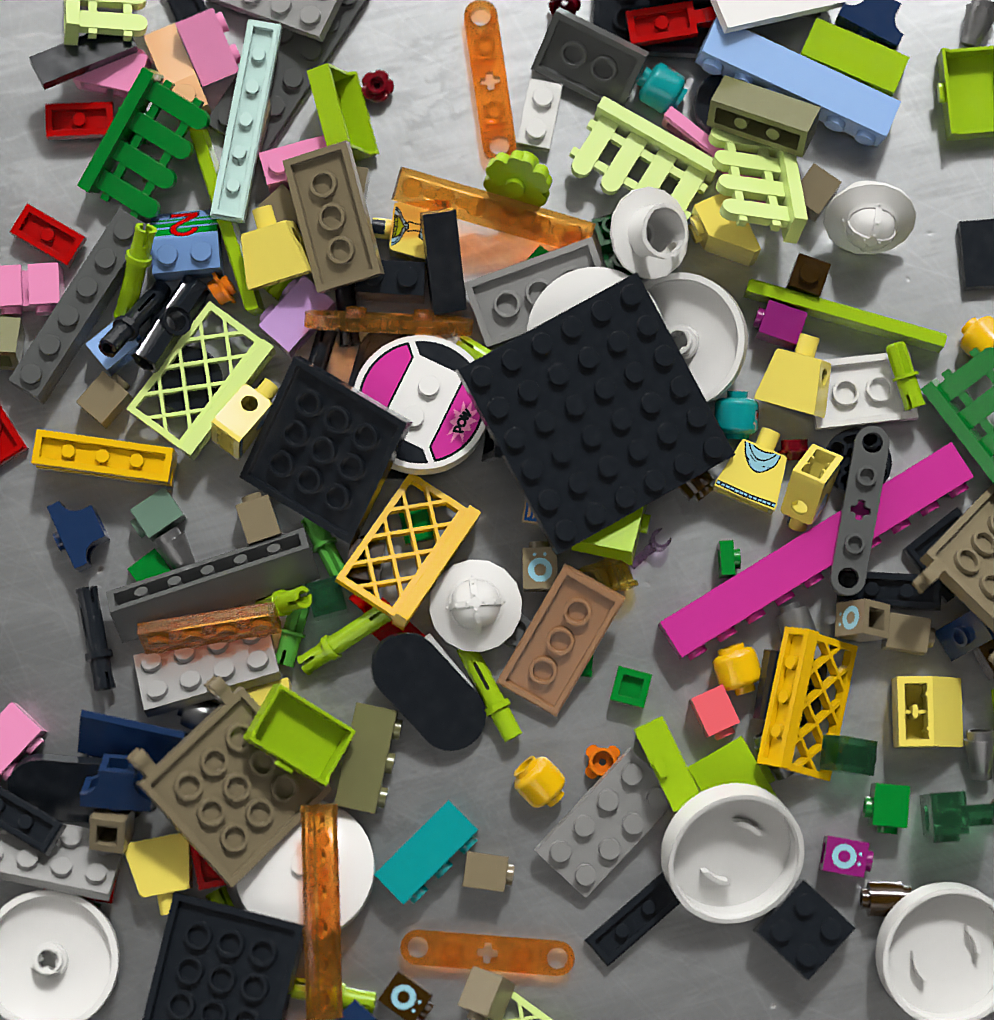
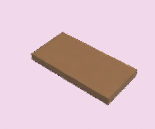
(560, 639)

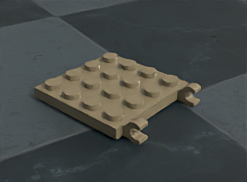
(966, 560)
(225, 790)

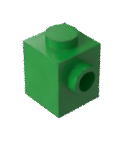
(887, 807)

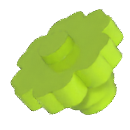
(518, 177)

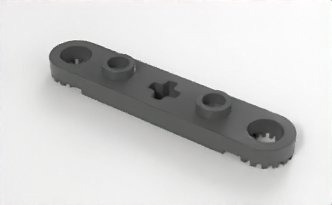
(865, 486)

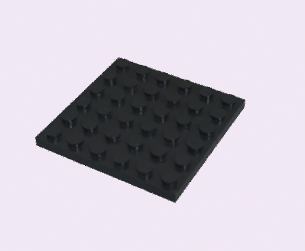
(595, 413)

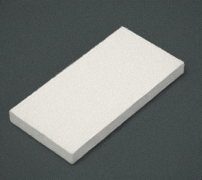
(745, 14)

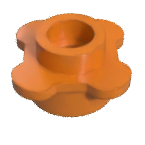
(222, 289)
(595, 754)

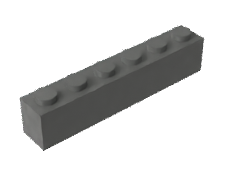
(76, 311)
(215, 583)

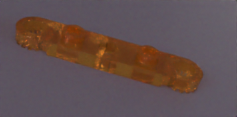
(487, 58)
(359, 320)
(513, 956)

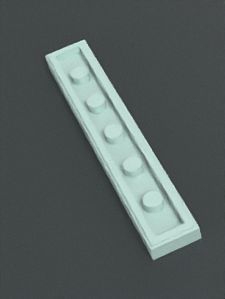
(246, 121)

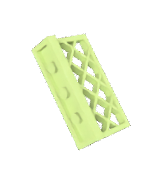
(245, 372)

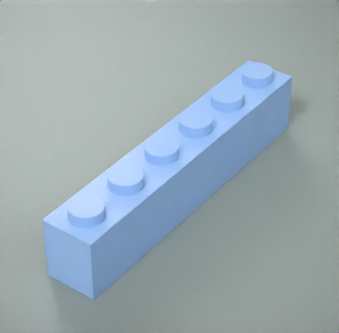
(758, 61)

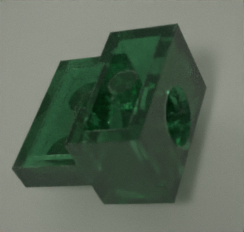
(948, 815)

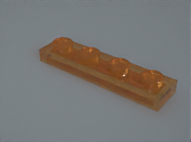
(209, 628)

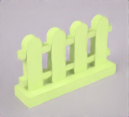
(104, 23)
(641, 135)
(778, 187)

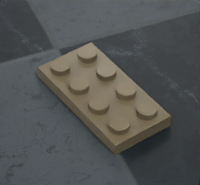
(333, 217)

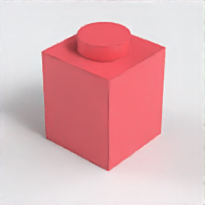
(715, 713)

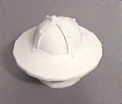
(869, 217)
(649, 233)
(475, 605)

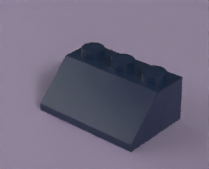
(114, 735)

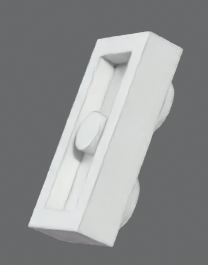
(539, 115)

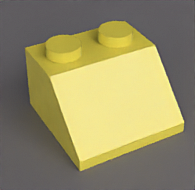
(722, 235)

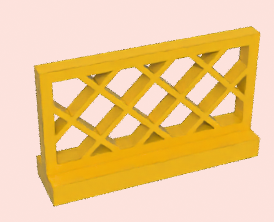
(427, 572)
(790, 700)

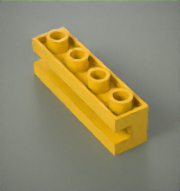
(104, 458)

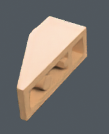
(175, 64)

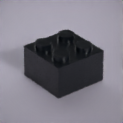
(804, 929)

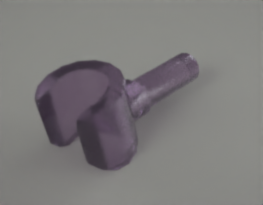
(650, 548)

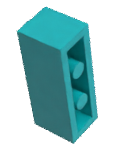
(427, 854)

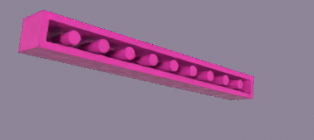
(809, 555)

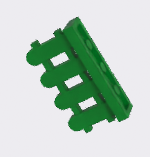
(116, 148)
(976, 411)

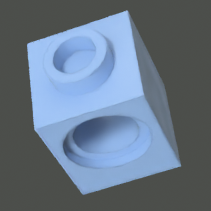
(115, 363)

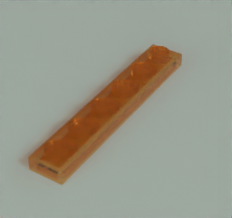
(490, 209)
(321, 912)

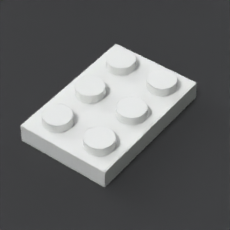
(862, 394)

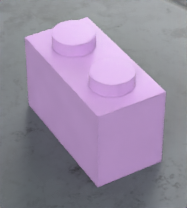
(285, 321)

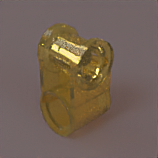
(608, 575)

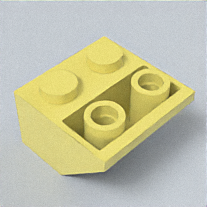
(927, 712)

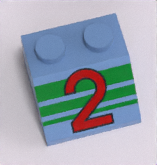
(186, 245)

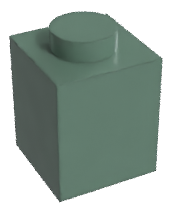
(156, 515)

